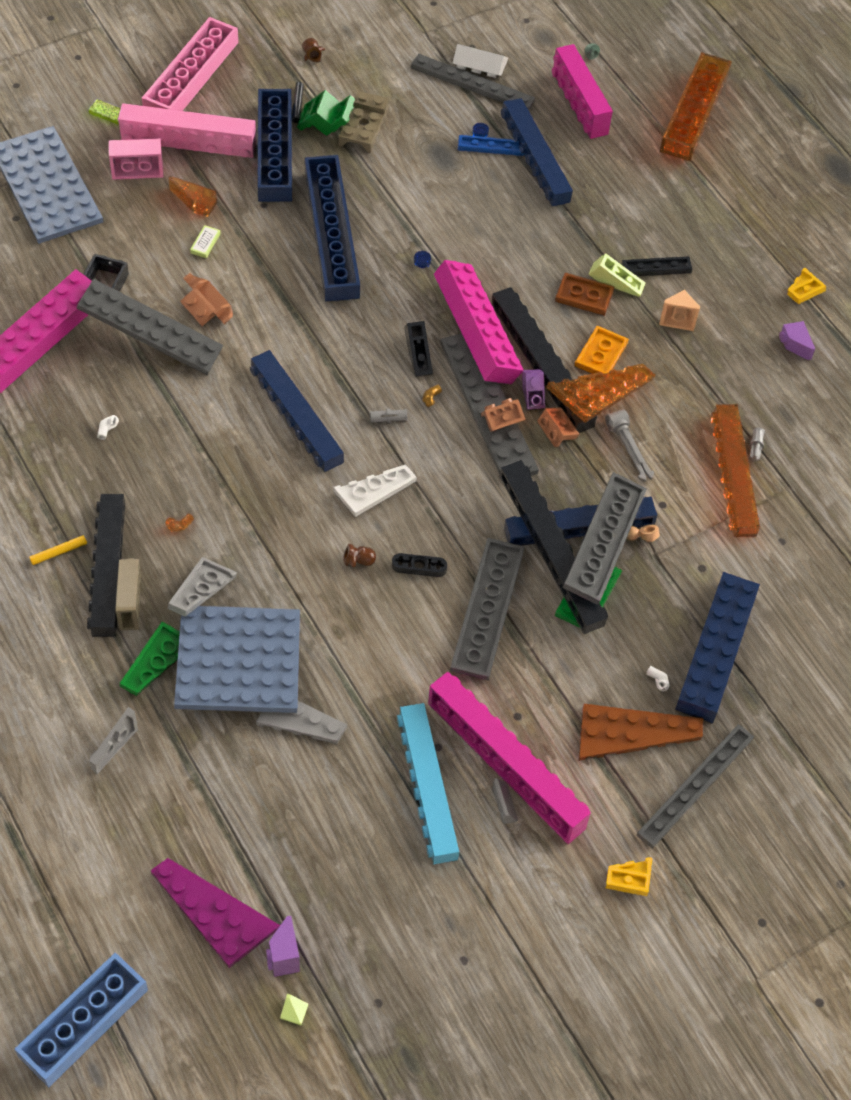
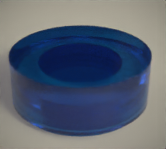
(480, 130)
(422, 259)

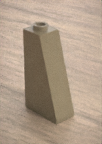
(128, 594)

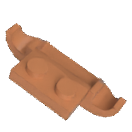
(205, 301)

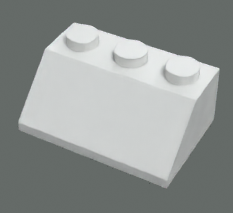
(479, 60)

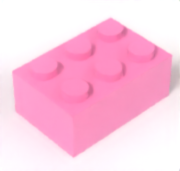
(136, 159)

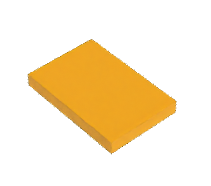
(601, 351)

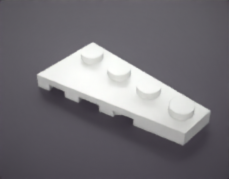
(374, 489)

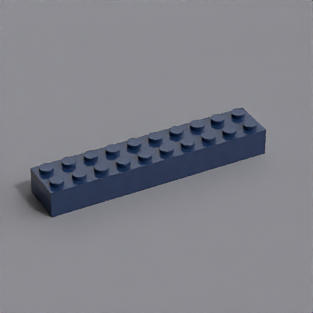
(332, 228)

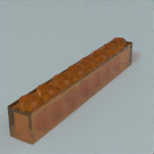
(735, 470)

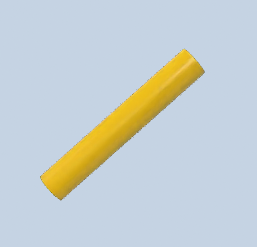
(58, 550)

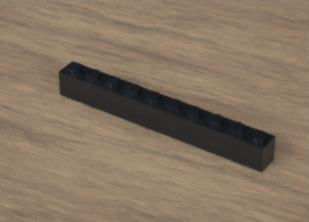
(535, 347)
(549, 541)

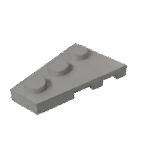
(116, 739)

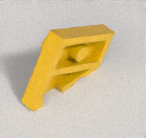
(805, 287)
(630, 877)

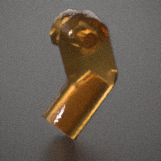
(181, 525)

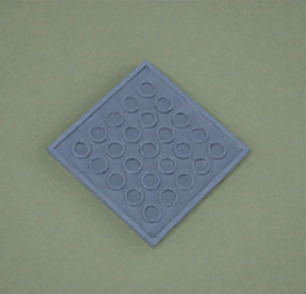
(238, 659)

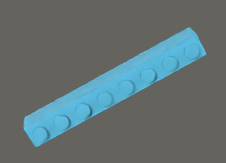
(428, 783)

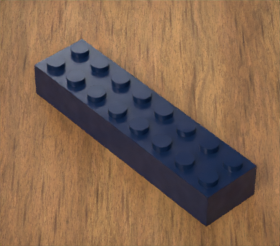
(274, 145)
(717, 647)

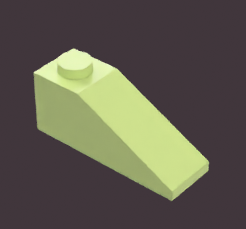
(610, 272)

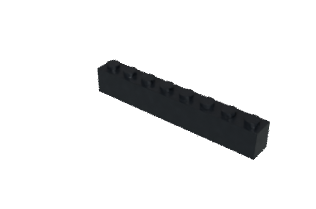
(106, 558)

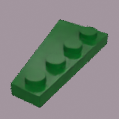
(153, 660)

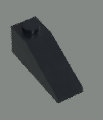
(418, 348)

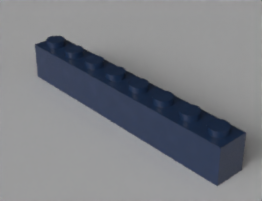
(536, 152)
(296, 411)
(575, 522)

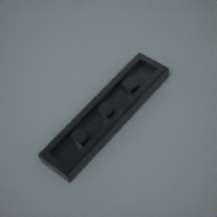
(658, 266)

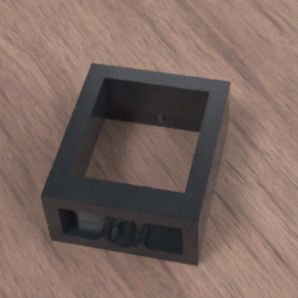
(111, 265)

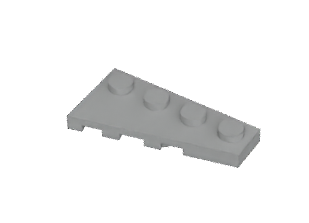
(200, 585)
(306, 722)

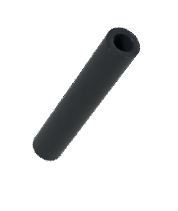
(297, 102)

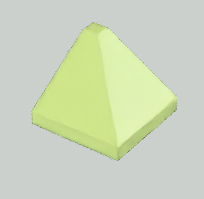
(294, 1010)

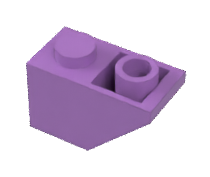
(533, 388)

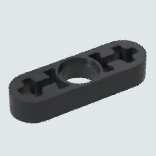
(433, 571)

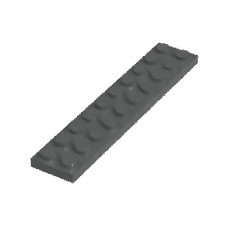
(505, 444)

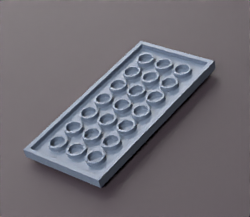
(47, 185)

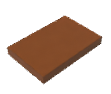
(584, 294)

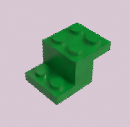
(326, 113)

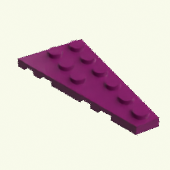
(220, 918)

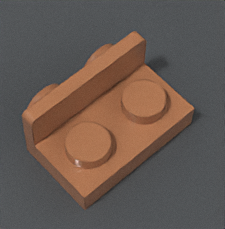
(503, 415)
(557, 426)

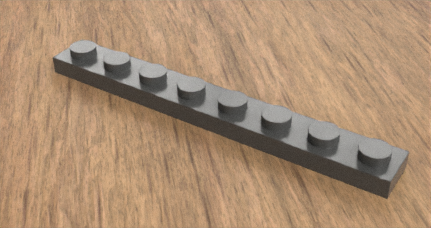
(469, 81)
(695, 786)

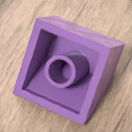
(283, 951)

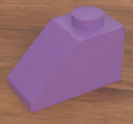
(797, 339)

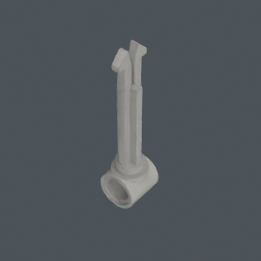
(619, 423)

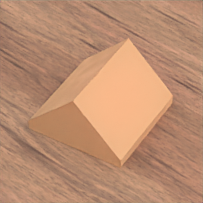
(680, 312)

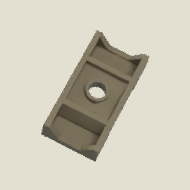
(369, 110)

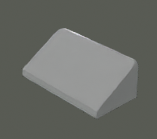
(504, 801)

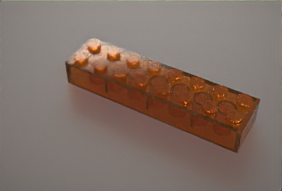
(695, 107)

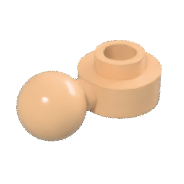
(648, 533)

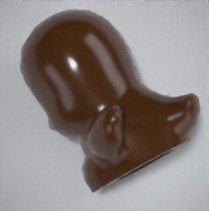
(312, 50)
(362, 555)

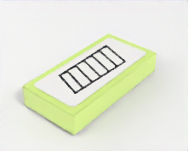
(205, 241)

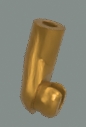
(429, 395)

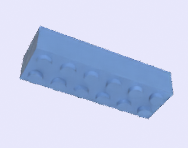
(81, 1019)

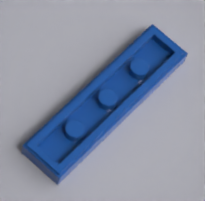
(489, 145)

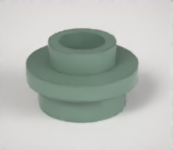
(592, 51)

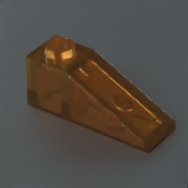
(197, 198)

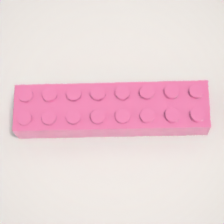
(192, 66)
(189, 130)

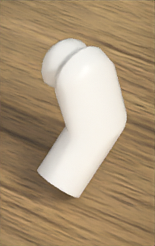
(106, 425)
(660, 677)

